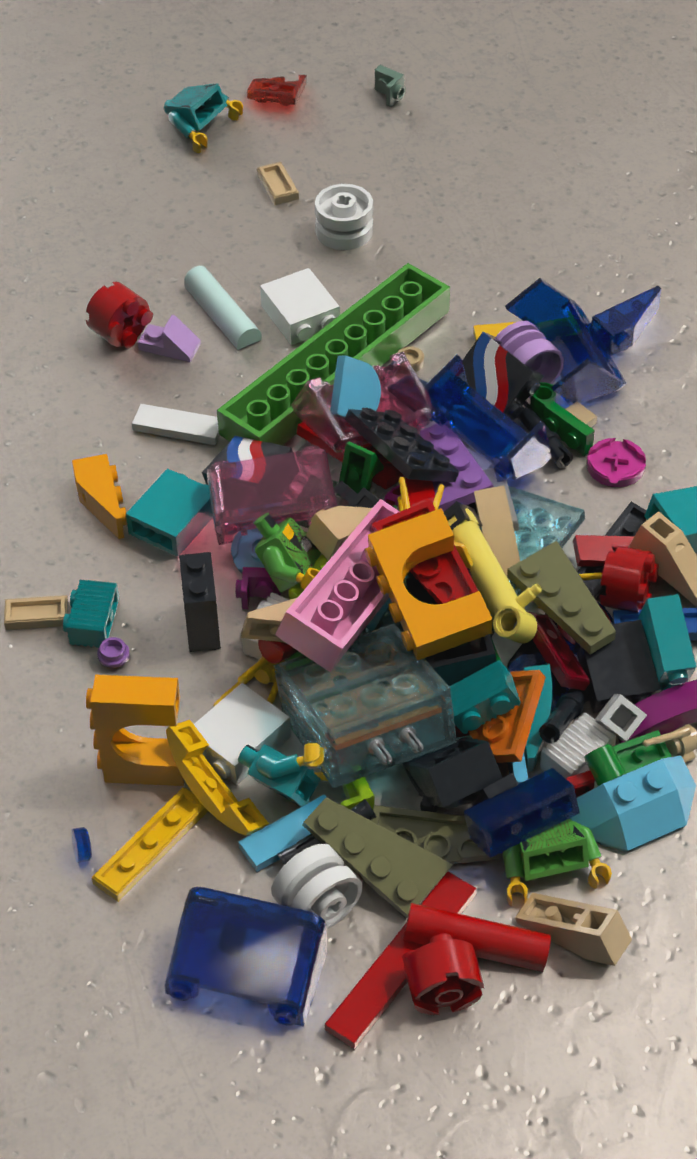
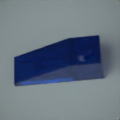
(625, 322)

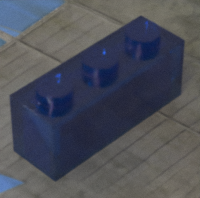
(521, 812)

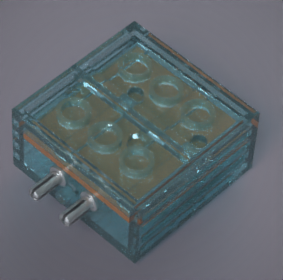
(370, 708)

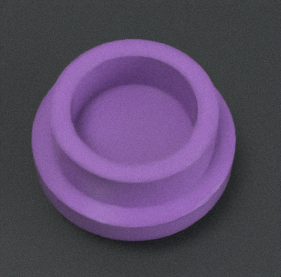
(113, 652)

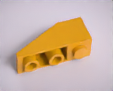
(97, 491)

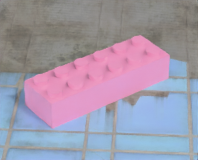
(338, 599)

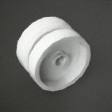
(344, 216)
(318, 883)

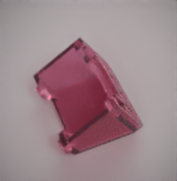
(399, 392)
(281, 485)

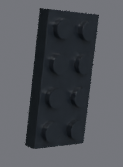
(402, 445)

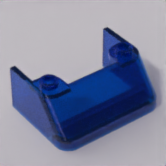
(587, 364)
(484, 425)

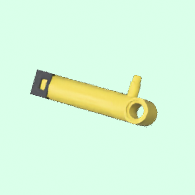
(491, 580)

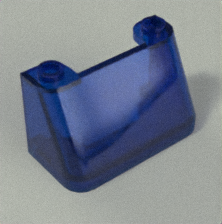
(248, 952)

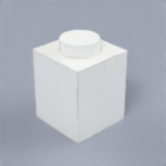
(620, 717)

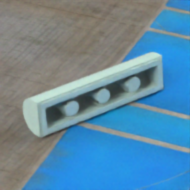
(221, 308)

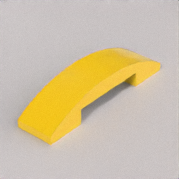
(207, 786)

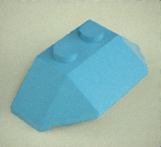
(639, 805)

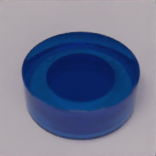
(81, 844)

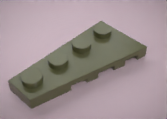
(564, 596)
(436, 832)

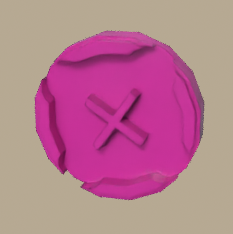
(616, 462)

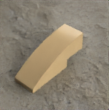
(497, 525)

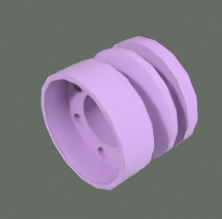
(532, 349)

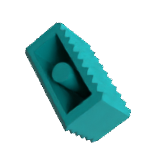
(91, 612)
(483, 696)

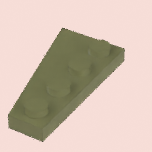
(381, 858)

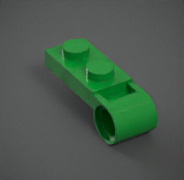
(567, 426)
(617, 760)

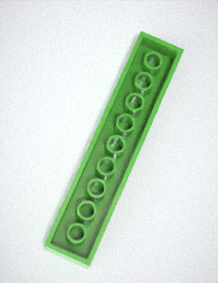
(366, 331)

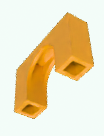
(426, 626)
(128, 702)

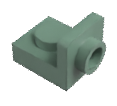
(390, 83)

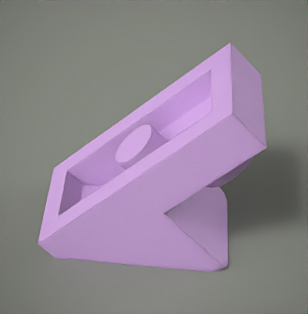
(171, 341)

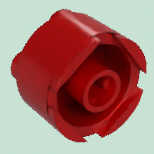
(118, 315)
(628, 578)
(443, 975)

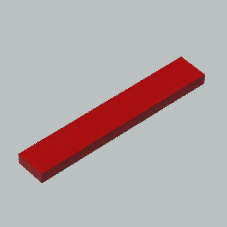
(387, 974)

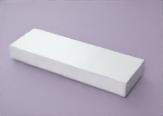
(176, 424)

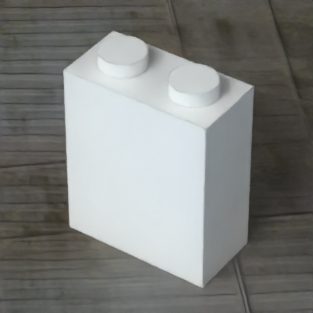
(298, 305)
(238, 721)

